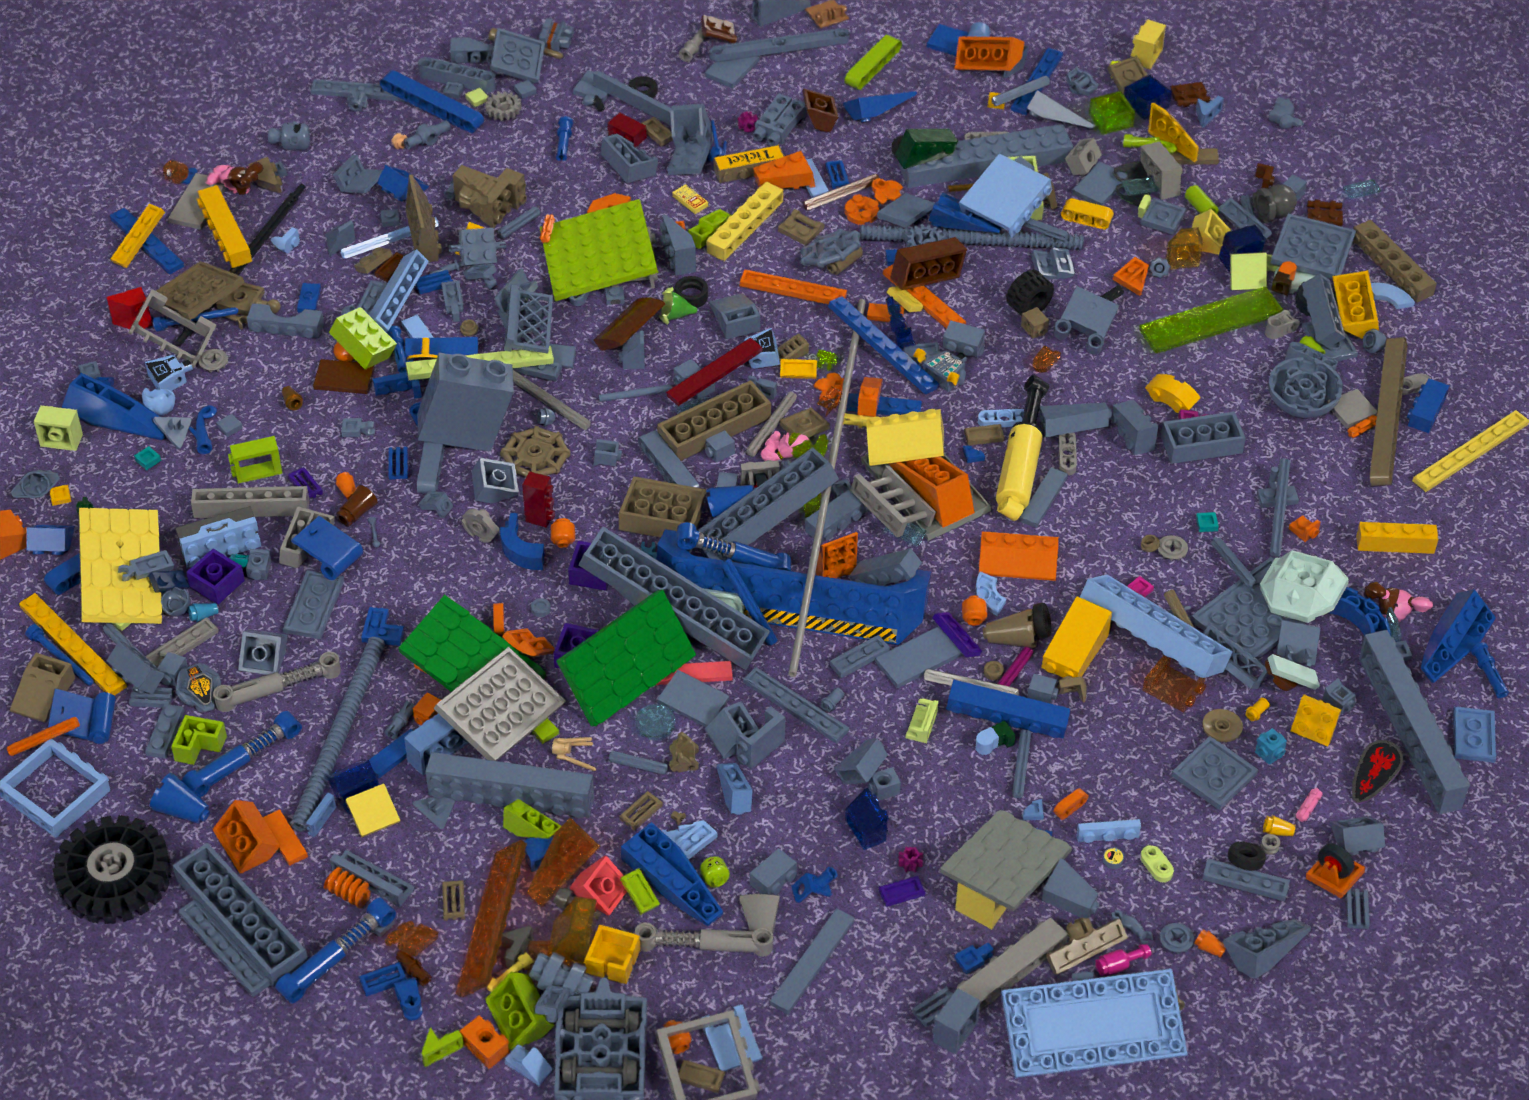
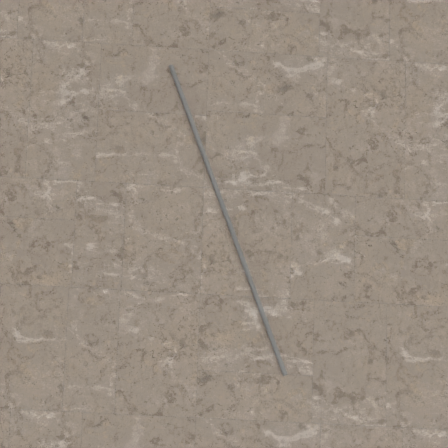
(824, 503)

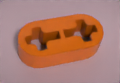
(498, 614)
(1070, 803)

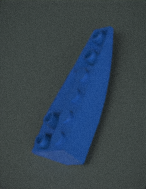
(110, 408)
(1456, 633)
(670, 873)

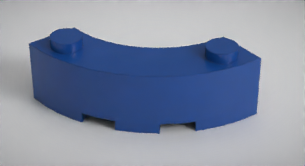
(1361, 612)

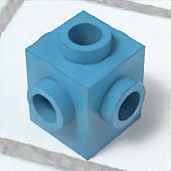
(1270, 746)

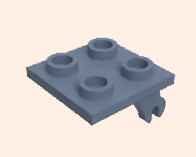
(1298, 642)

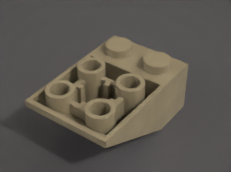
(38, 686)

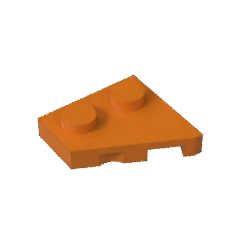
(1132, 275)

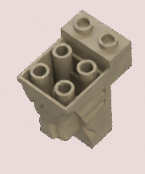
(489, 195)

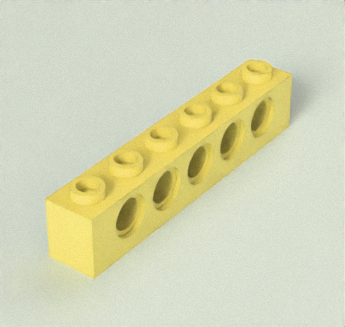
(744, 221)

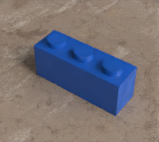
(1427, 405)

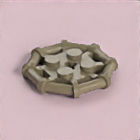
(541, 441)

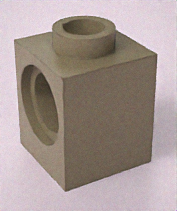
(1035, 322)

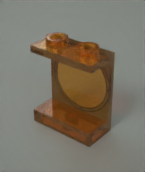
(1172, 685)

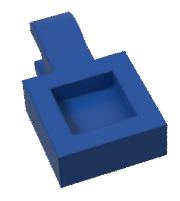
(972, 958)

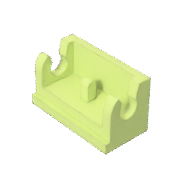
(922, 720)

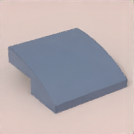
(1053, 264)

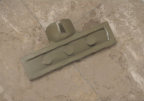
(1085, 943)

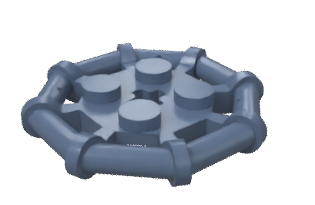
(830, 248)

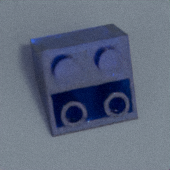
(352, 781)
(867, 819)

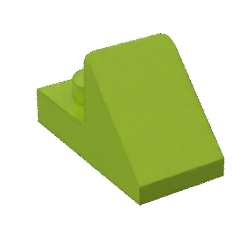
(436, 1049)

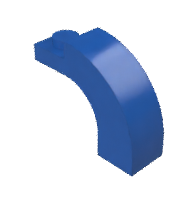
(519, 552)

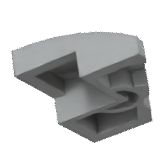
(760, 910)

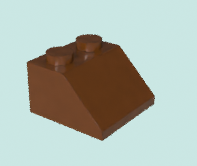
(820, 109)

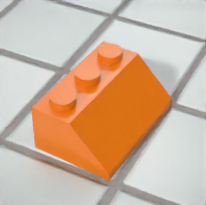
(245, 836)

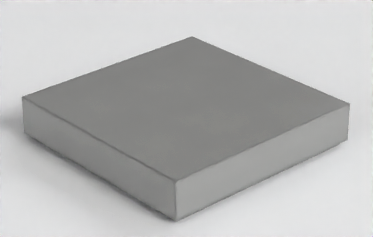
(1353, 408)

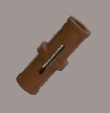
(414, 968)

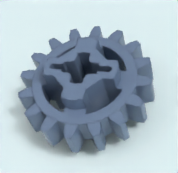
(923, 235)

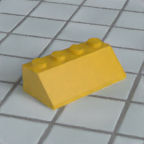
(1356, 303)

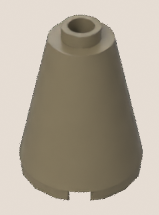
(1012, 630)

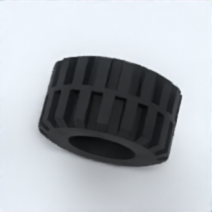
(1030, 291)

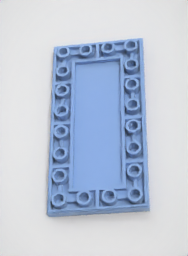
(1093, 1023)

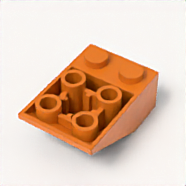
(838, 557)

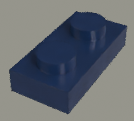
(167, 580)

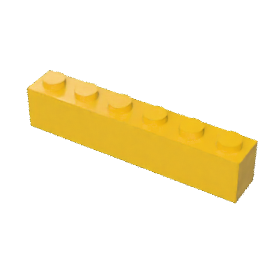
(224, 226)

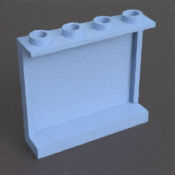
(1006, 194)

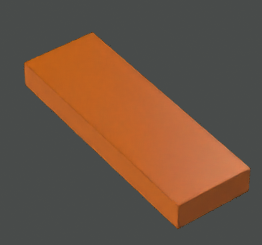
(290, 845)

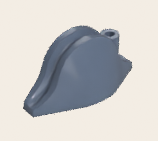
(35, 484)

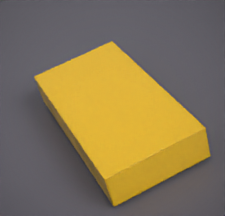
(798, 368)

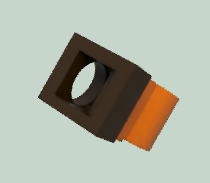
(1283, 279)

